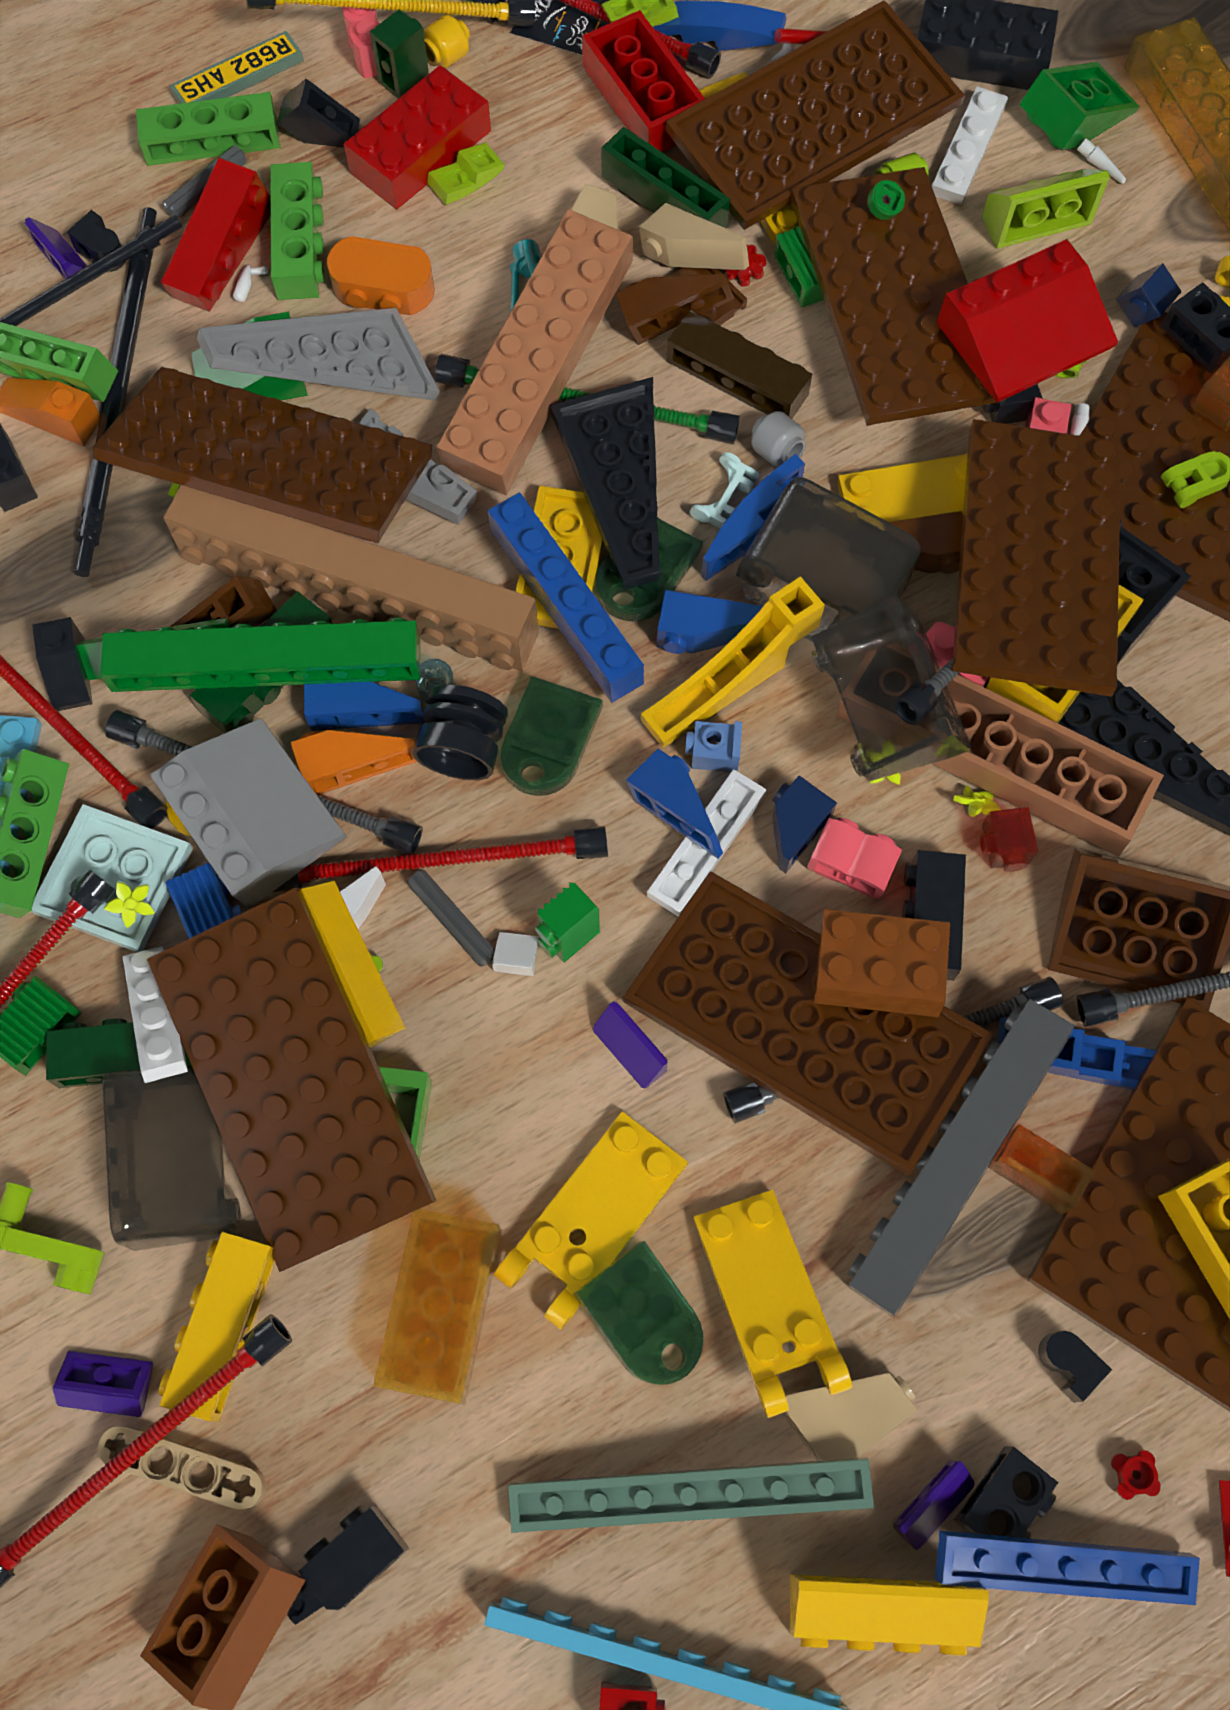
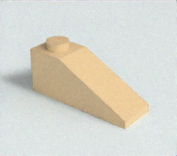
(691, 242)

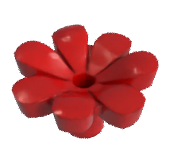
(755, 268)

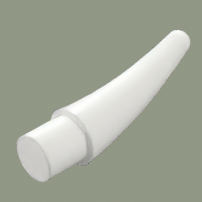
(1100, 160)
(1080, 418)

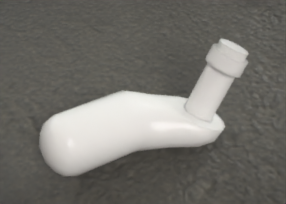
(244, 282)

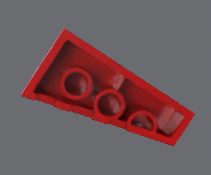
(218, 235)

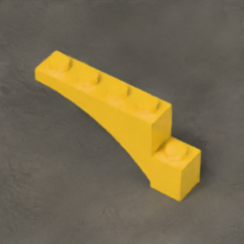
(741, 665)

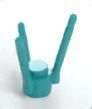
(526, 257)

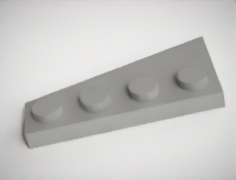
(437, 487)

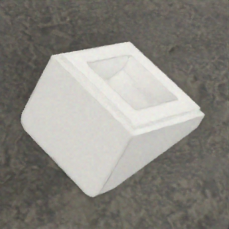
(515, 954)

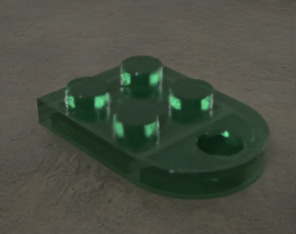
(676, 557)
(550, 734)
(641, 1314)

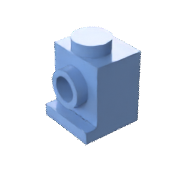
(716, 757)

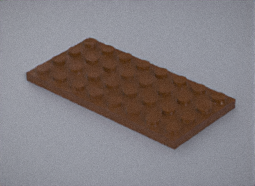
(814, 113)
(886, 295)
(265, 453)
(1039, 559)
(743, 991)
(290, 1080)

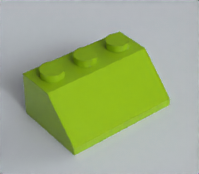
(1044, 206)

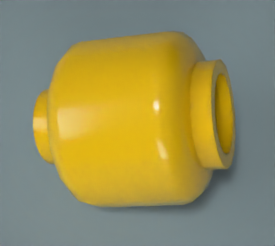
(446, 41)

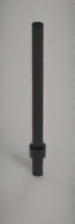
(147, 239)

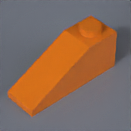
(50, 407)
(342, 758)

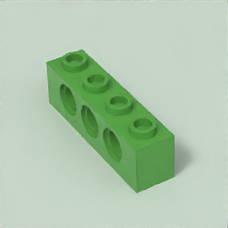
(207, 128)
(295, 231)
(46, 357)
(45, 780)

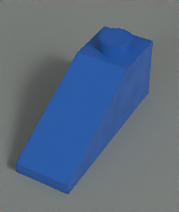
(700, 622)
(358, 706)
(668, 792)

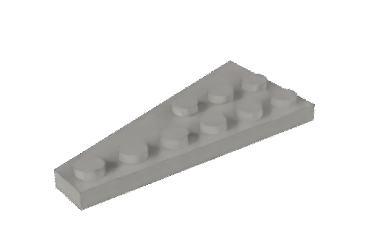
(341, 350)

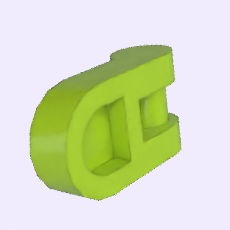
(1209, 472)

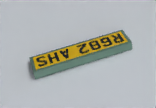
(239, 70)

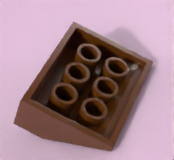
(1139, 925)

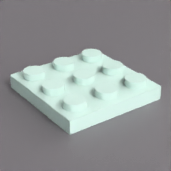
(114, 852)

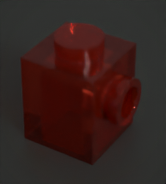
(1009, 839)

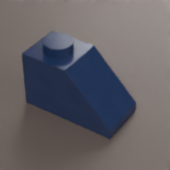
(798, 818)

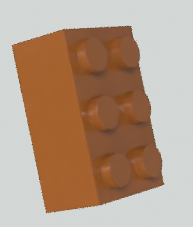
(882, 963)
(222, 1619)

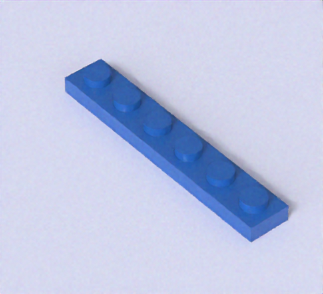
(1066, 1568)

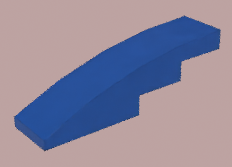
(725, 23)
(748, 517)
(1097, 1059)

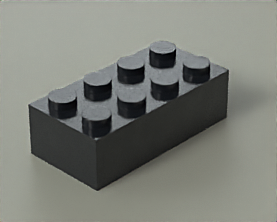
(989, 40)

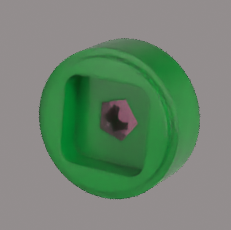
(886, 199)

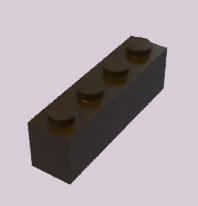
(738, 366)

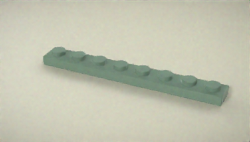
(691, 1495)

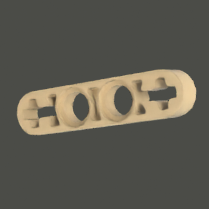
(183, 1463)

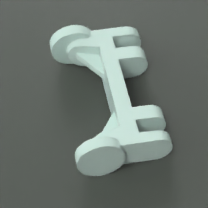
(739, 477)

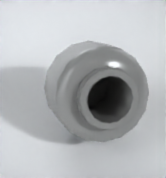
(778, 438)

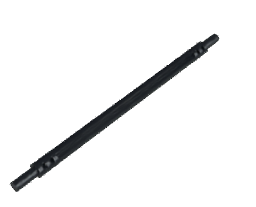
(122, 358)

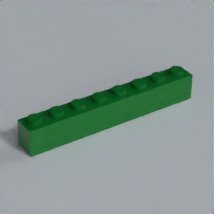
(261, 655)

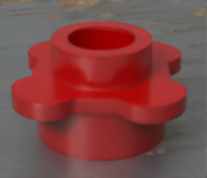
(1147, 1481)

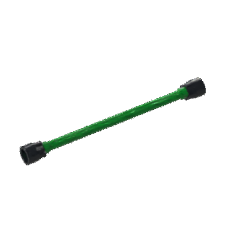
(717, 425)

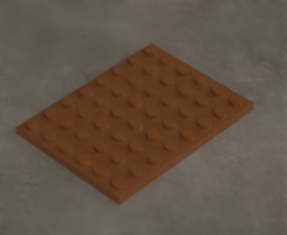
(1154, 420)
(1118, 1248)

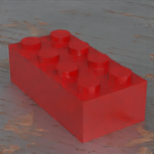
(639, 77)
(417, 136)

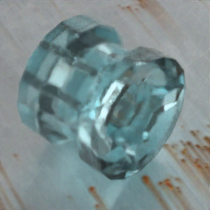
(431, 669)

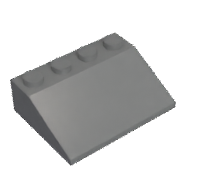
(248, 810)

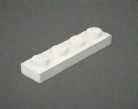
(969, 145)
(690, 862)
(156, 1036)

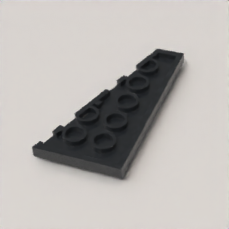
(615, 462)
(1144, 735)

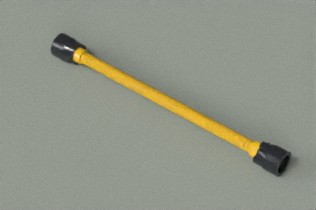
(514, 12)

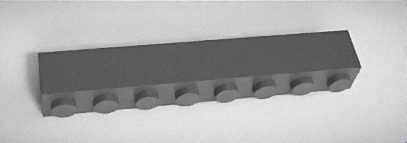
(960, 1158)

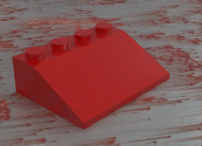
(1028, 320)

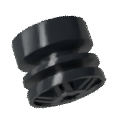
(460, 732)

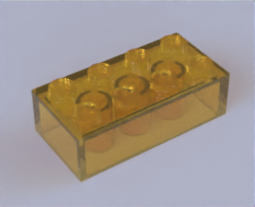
(438, 1306)

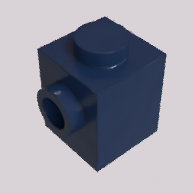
(1148, 295)

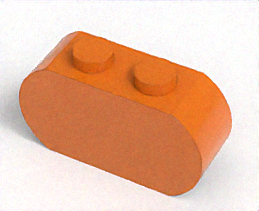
(381, 275)

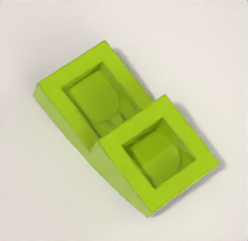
(655, 11)
(471, 171)

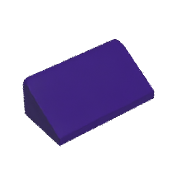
(55, 248)
(630, 1045)
(103, 1383)
(934, 1504)

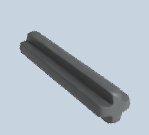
(191, 191)
(451, 917)

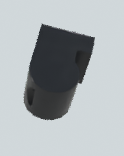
(93, 239)
(1074, 1361)

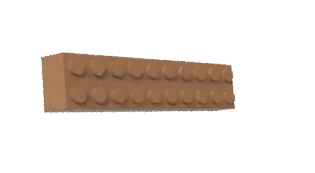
(355, 576)

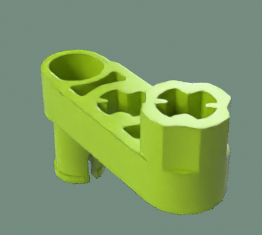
(78, 1263)

